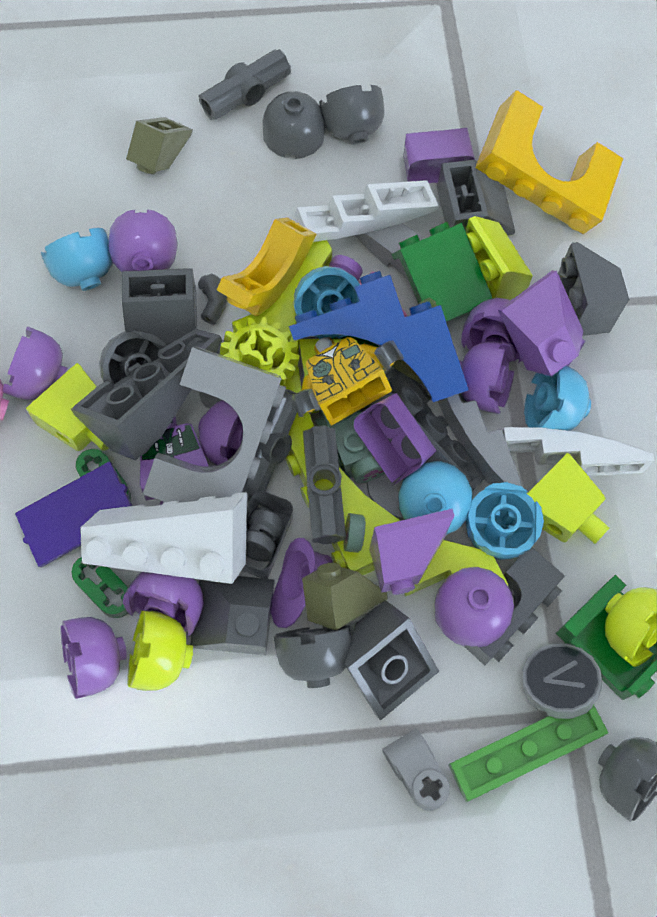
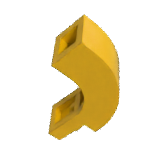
(272, 268)

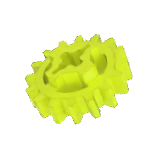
(263, 347)

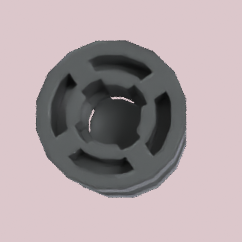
(262, 533)

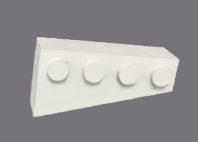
(173, 539)

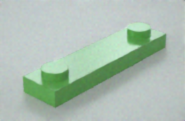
(524, 752)

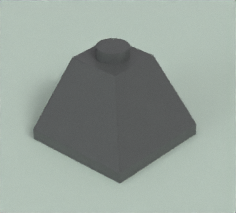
(235, 616)
(388, 659)

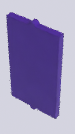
(56, 520)

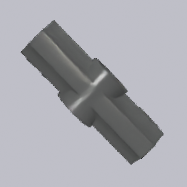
(244, 84)
(277, 446)
(327, 505)

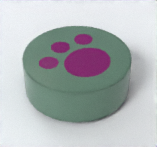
(366, 470)
(354, 532)

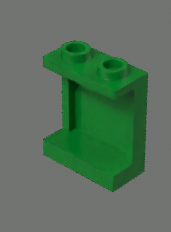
(444, 270)
(587, 632)

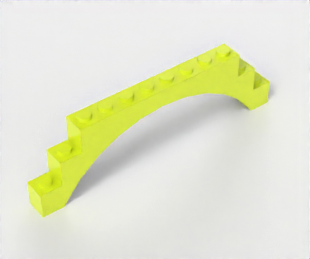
(450, 555)

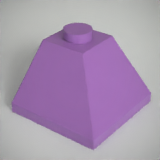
(544, 326)
(406, 548)

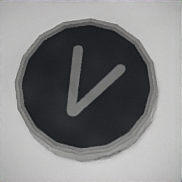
(562, 680)

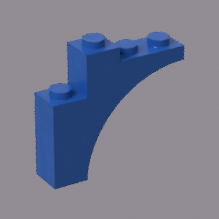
(379, 318)

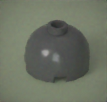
(353, 113)
(293, 125)
(127, 350)
(313, 653)
(629, 776)

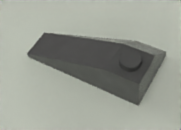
(143, 404)
(434, 427)

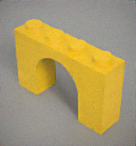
(511, 161)

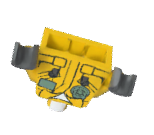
(345, 377)

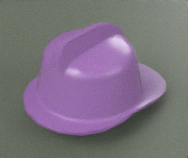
(289, 592)

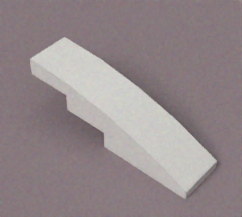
(375, 209)
(591, 452)

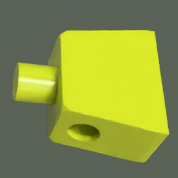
(54, 413)
(569, 502)

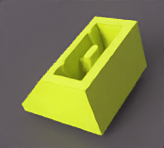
(498, 258)

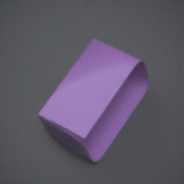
(428, 150)
(390, 454)

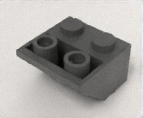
(471, 193)
(593, 288)
(160, 302)

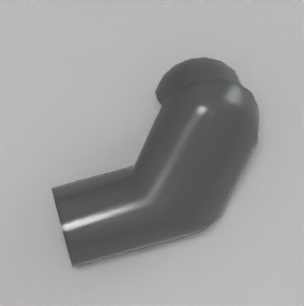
(217, 300)

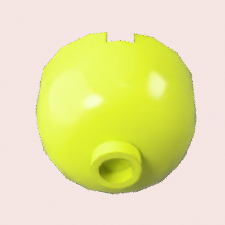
(632, 624)
(158, 652)

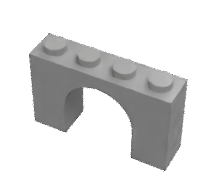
(251, 395)

